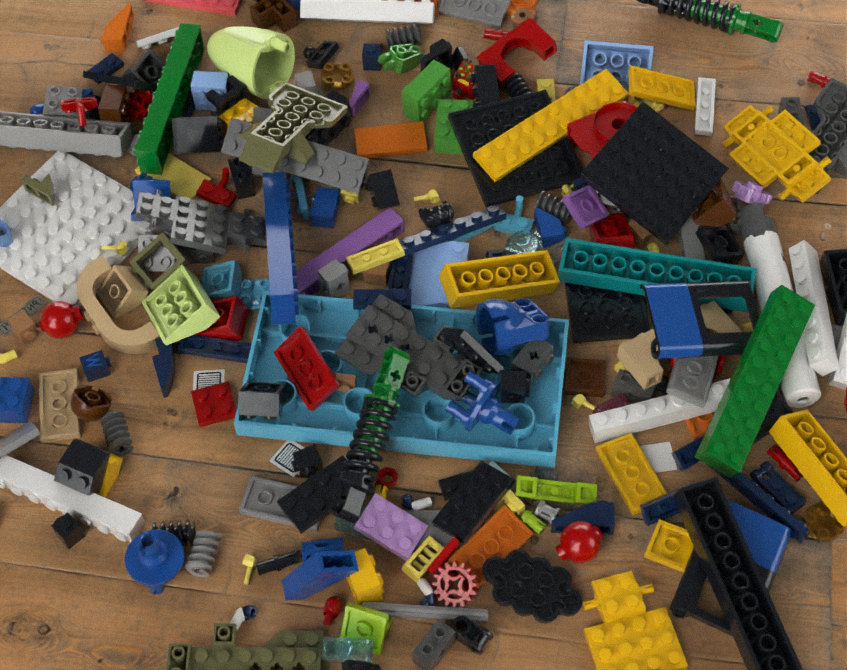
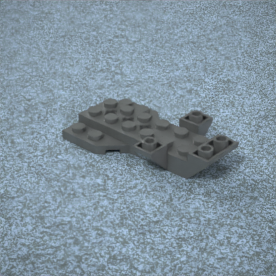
(832, 130)
(430, 363)

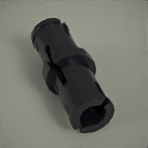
(277, 563)

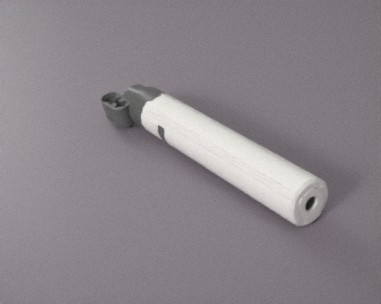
(765, 253)

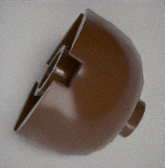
(90, 404)

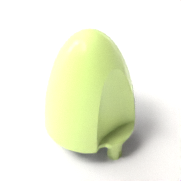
(254, 56)

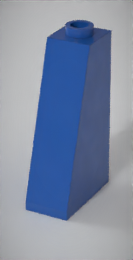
(318, 573)

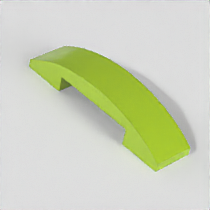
(555, 491)

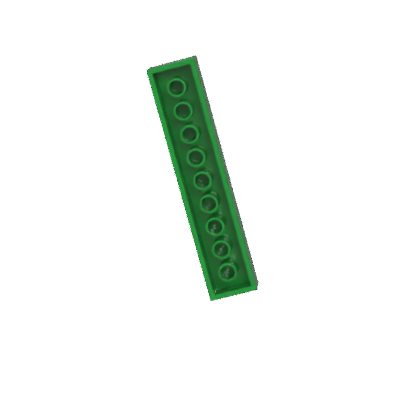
(169, 99)
(755, 381)

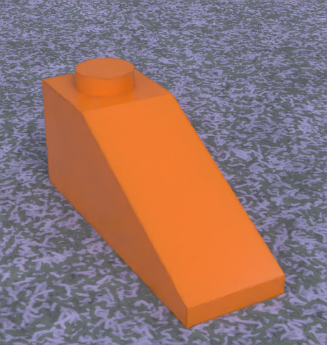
(118, 30)

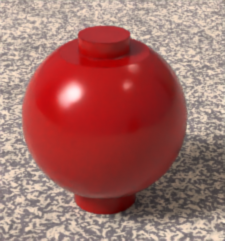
(60, 319)
(579, 542)

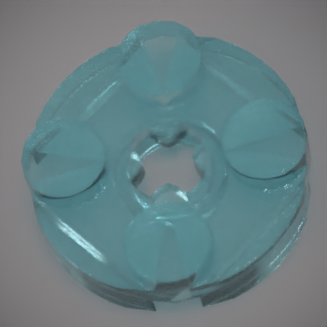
(523, 243)

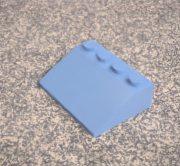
(614, 58)
(425, 272)

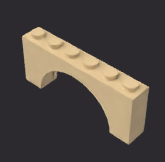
(637, 355)

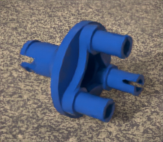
(484, 407)
(154, 559)

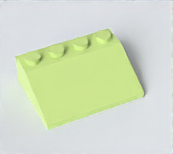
(180, 307)

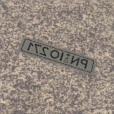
(30, 308)

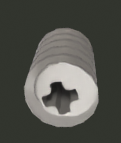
(202, 552)

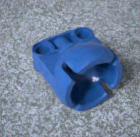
(510, 324)

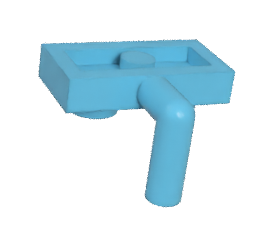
(515, 222)

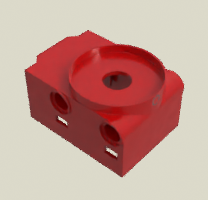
(597, 128)

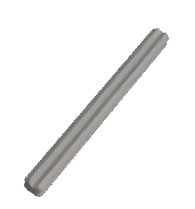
(428, 612)

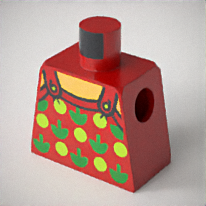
(461, 81)

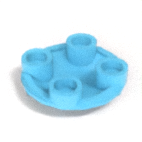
(252, 292)

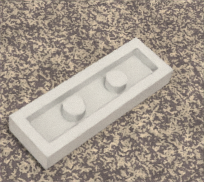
(160, 38)

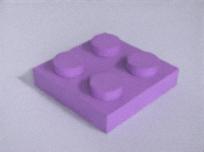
(585, 207)

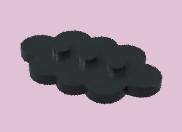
(531, 586)

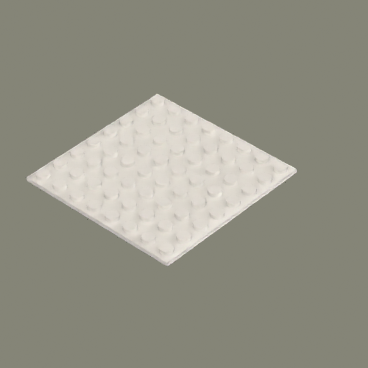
(62, 239)

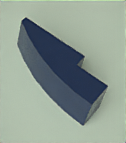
(165, 366)

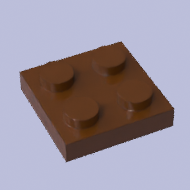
(585, 377)

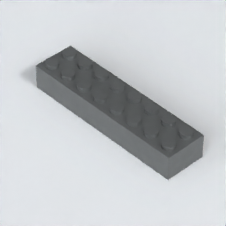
(326, 167)

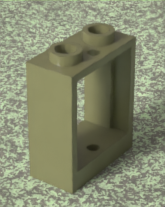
(148, 250)

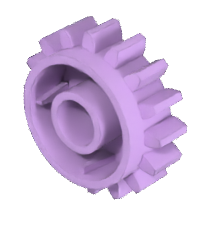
(751, 193)

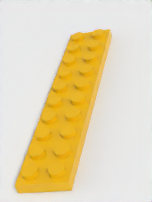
(547, 125)

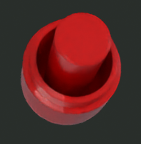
(331, 609)

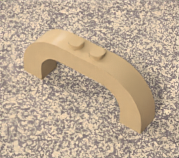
(124, 341)

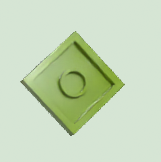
(366, 623)

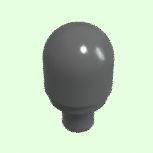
(546, 474)

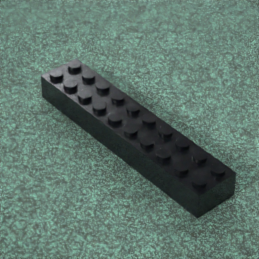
(735, 577)

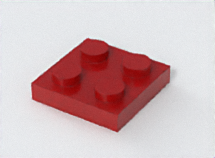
(214, 404)

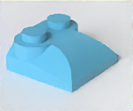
(222, 280)

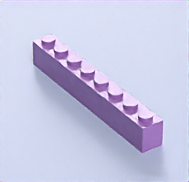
(373, 233)

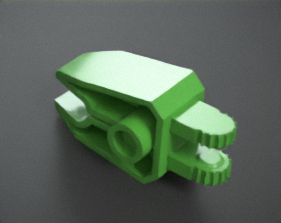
(401, 58)

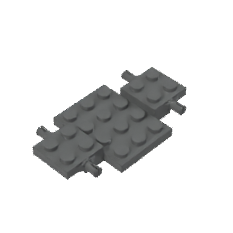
(200, 223)

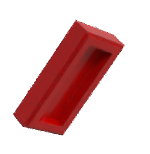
(444, 556)

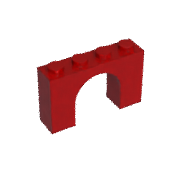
(527, 35)

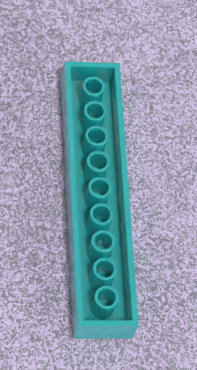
(628, 268)

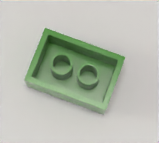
(422, 93)
(445, 139)

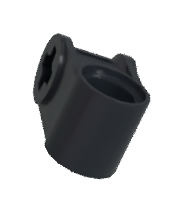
(474, 636)

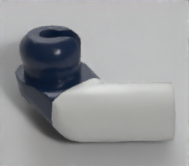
(408, 503)
(428, 592)
(244, 614)

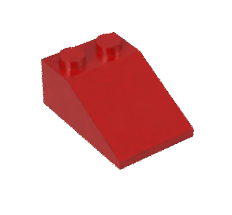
(612, 231)
(232, 320)

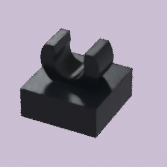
(458, 56)

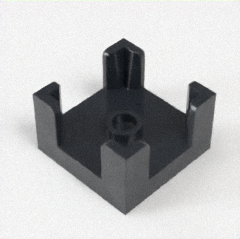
(229, 99)

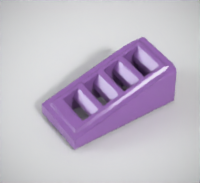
(359, 96)

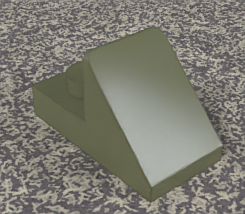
(43, 190)

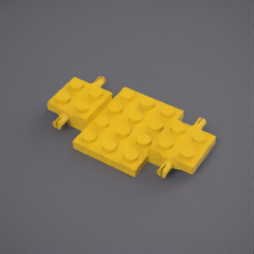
(777, 150)
(629, 634)

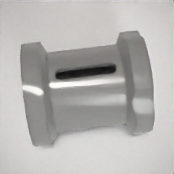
(547, 512)

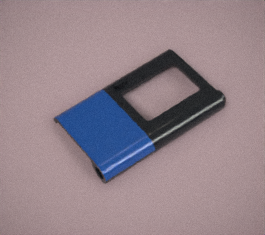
(680, 322)
(767, 545)

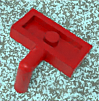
(80, 105)
(217, 193)

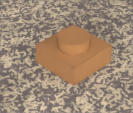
(346, 382)

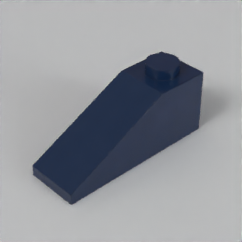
(596, 513)

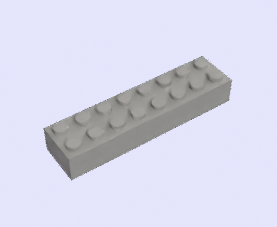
(64, 134)

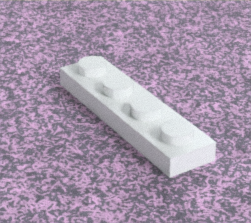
(705, 106)

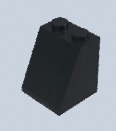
(197, 135)

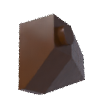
(716, 208)

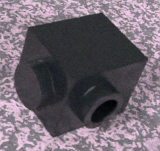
(307, 461)
(68, 530)

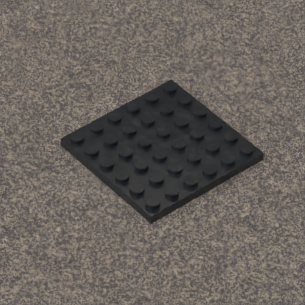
(484, 123)
(653, 173)

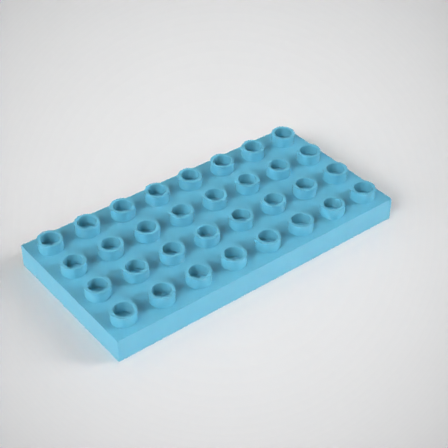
(421, 422)

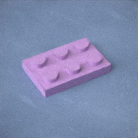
(390, 527)

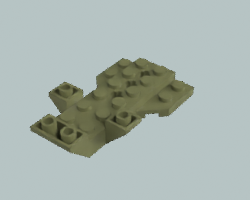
(284, 131)
(285, 650)

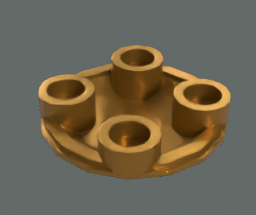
(337, 75)
(822, 523)

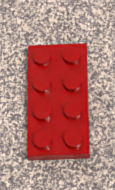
(306, 368)

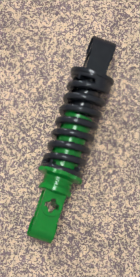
(717, 15)
(368, 437)

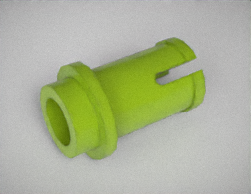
(533, 522)

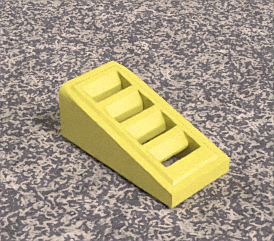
(411, 571)

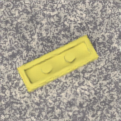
(375, 256)

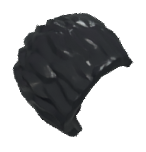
(437, 215)

